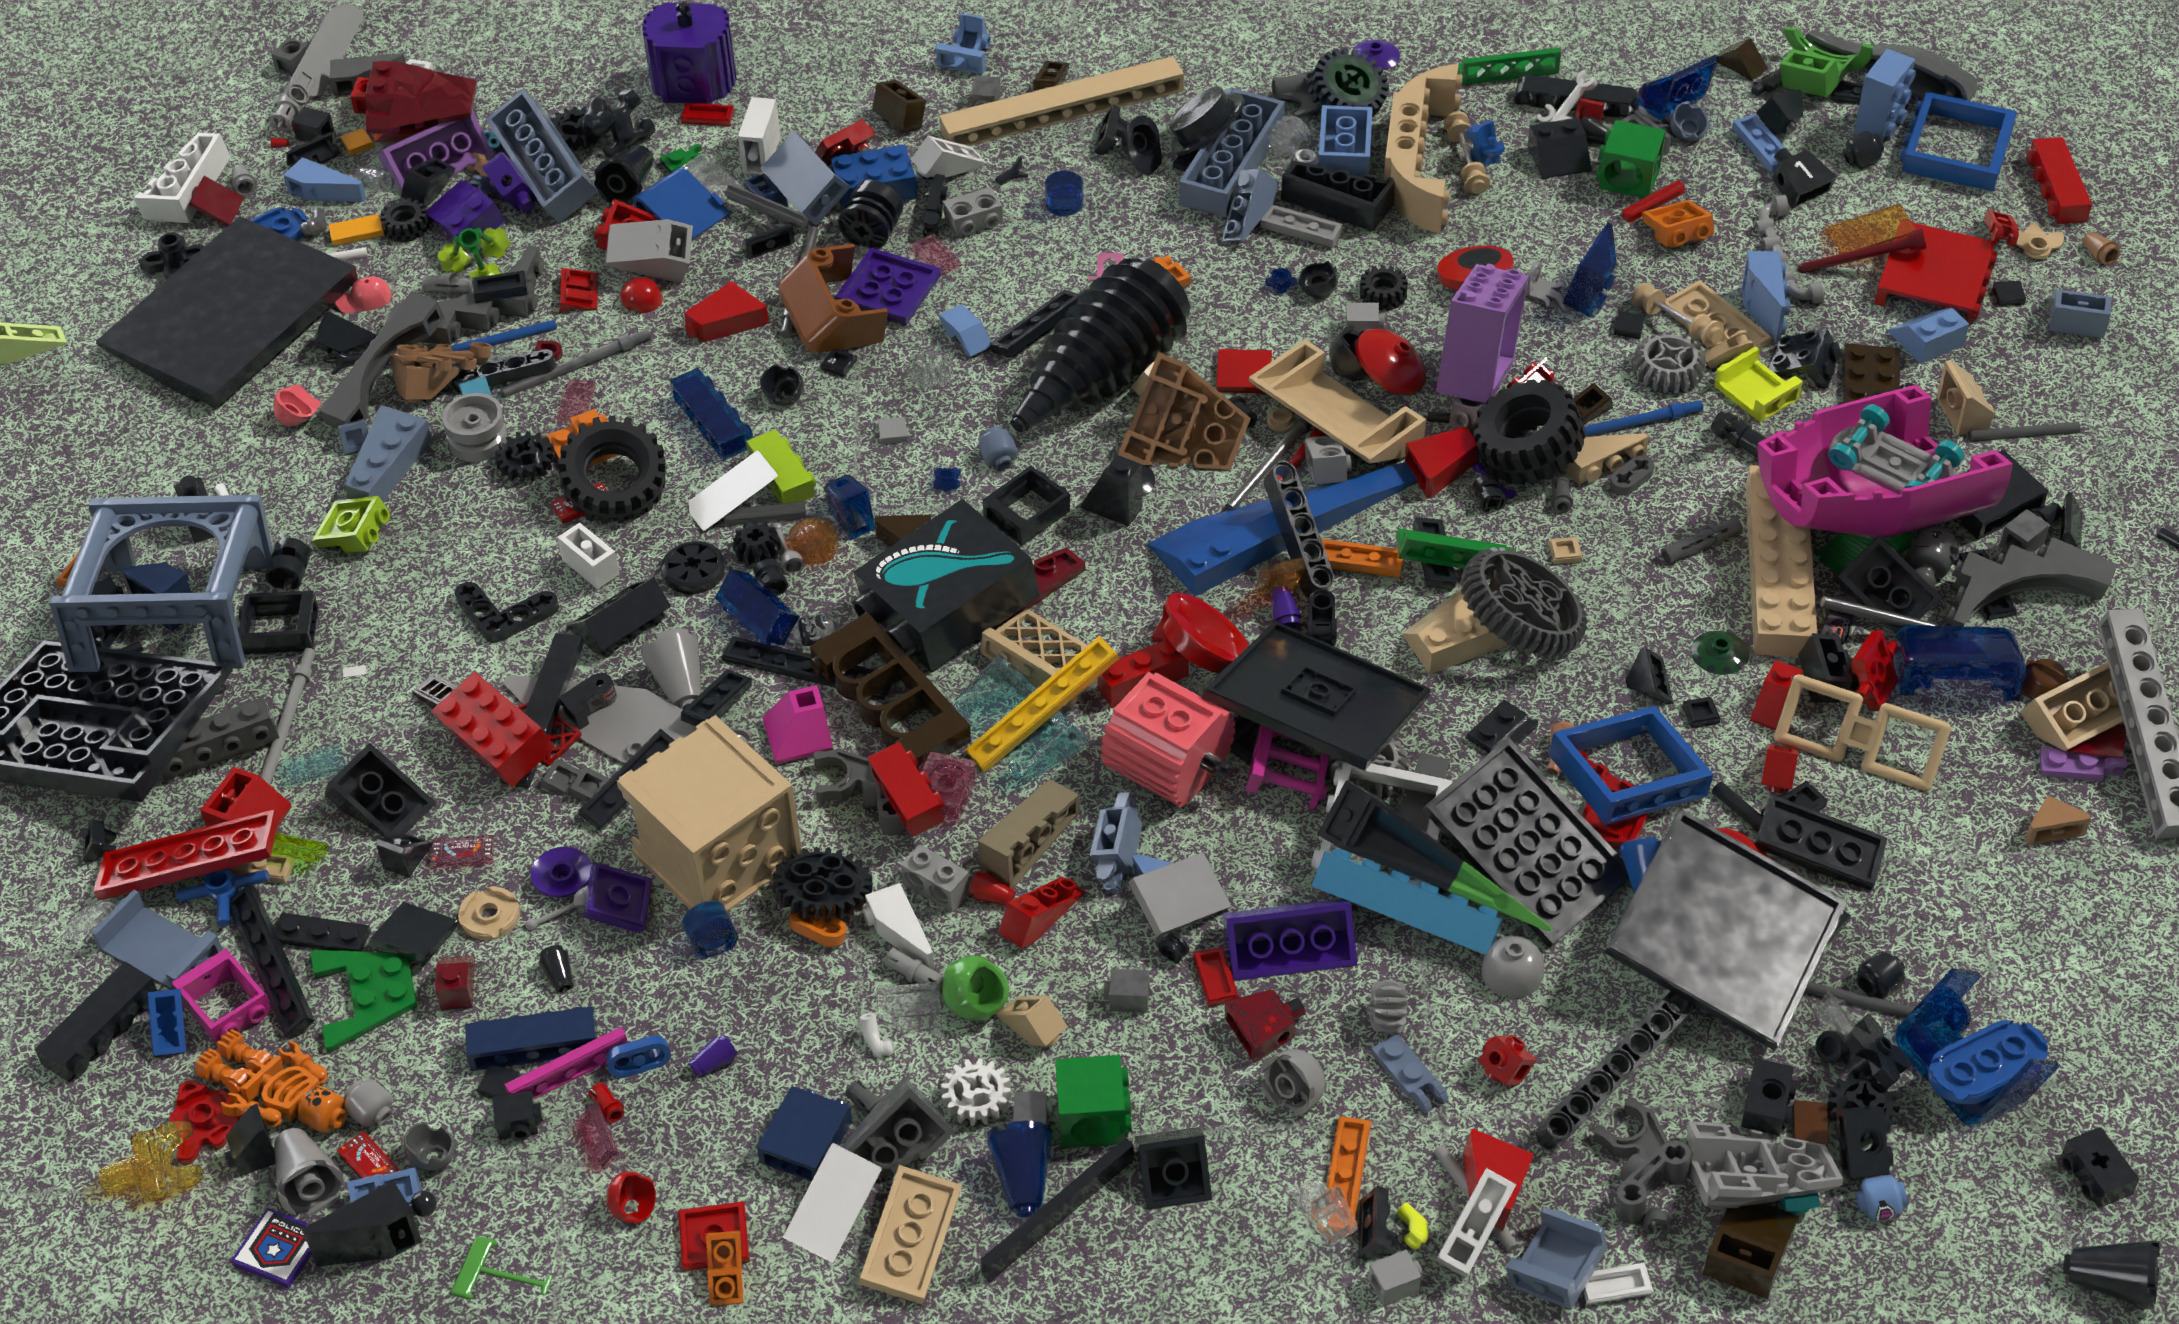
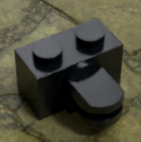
(1827, 662)

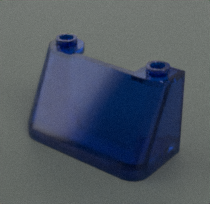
(1959, 655)

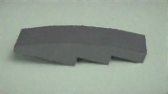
(1416, 800)

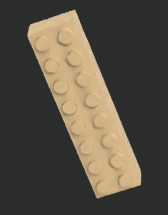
(1778, 575)

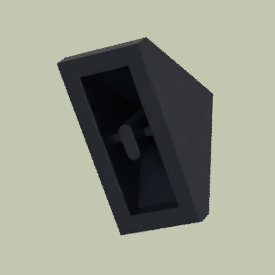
(402, 853)

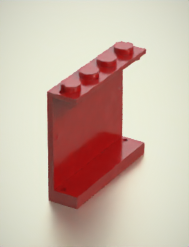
(1943, 274)

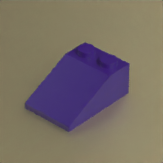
(463, 209)

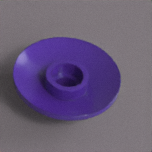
(1381, 51)
(559, 862)

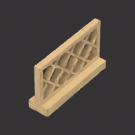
(1032, 666)

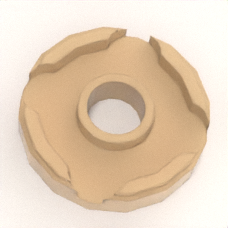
(493, 927)

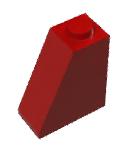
(725, 314)
(1441, 459)
(1500, 1157)

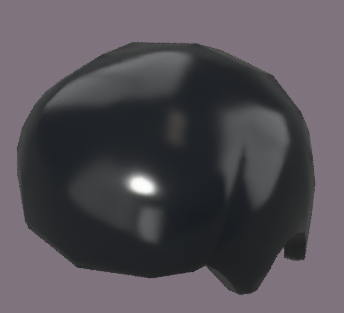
(1318, 279)
(779, 380)

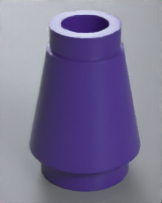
(1284, 607)
(713, 1055)

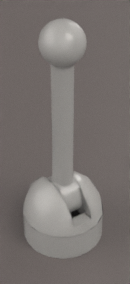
(789, 556)
(578, 902)

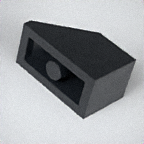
(1782, 112)
(426, 180)
(340, 334)
(249, 1143)

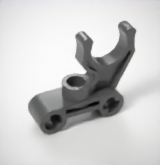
(857, 777)
(1649, 1162)

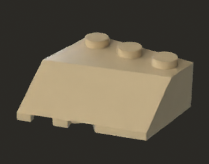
(1450, 635)

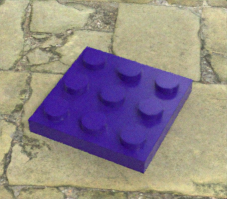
(890, 283)

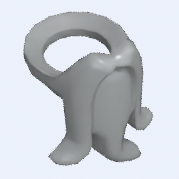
(1542, 289)

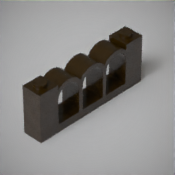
(860, 641)

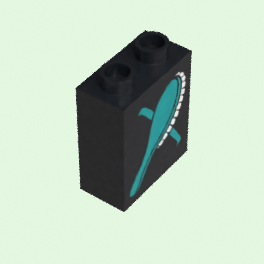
(945, 584)

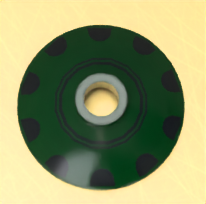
(1717, 659)

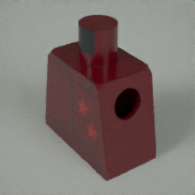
(1263, 1022)

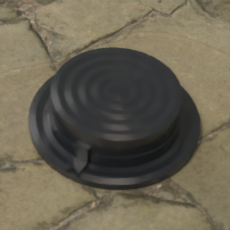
(1204, 119)

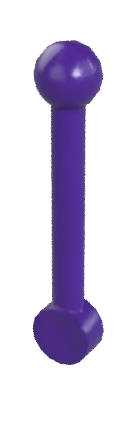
(1478, 467)

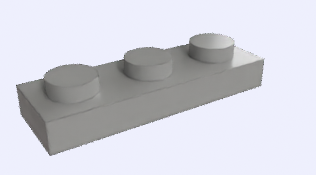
(1302, 226)

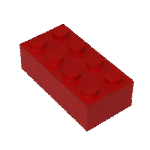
(493, 729)

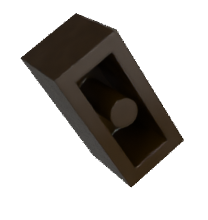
(899, 105)

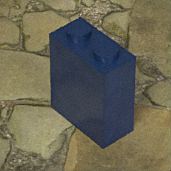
(803, 1132)

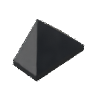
(1650, 677)

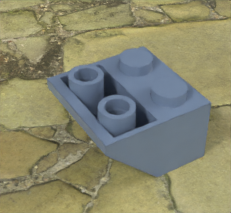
(2079, 313)

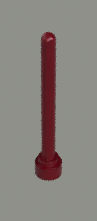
(1913, 241)

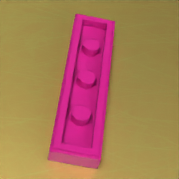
(567, 1067)

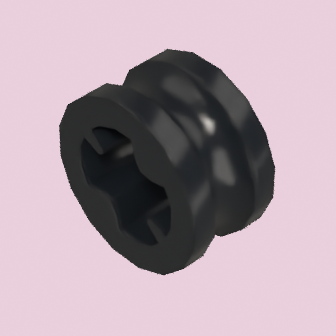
(1173, 947)

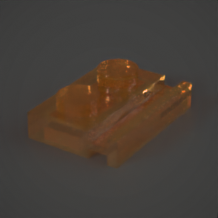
(1283, 574)

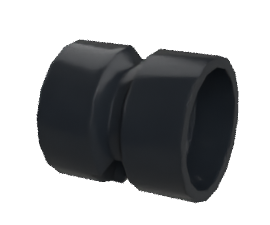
(288, 563)

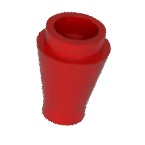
(990, 889)

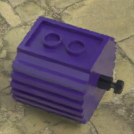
(689, 52)

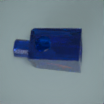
(848, 493)

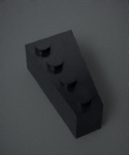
(1338, 194)

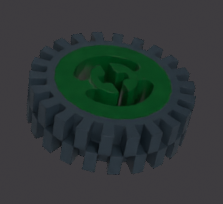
(1338, 71)

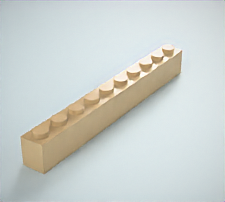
(1062, 102)

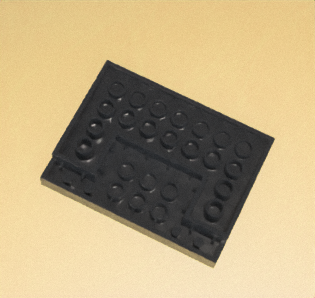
(228, 311)
(101, 728)

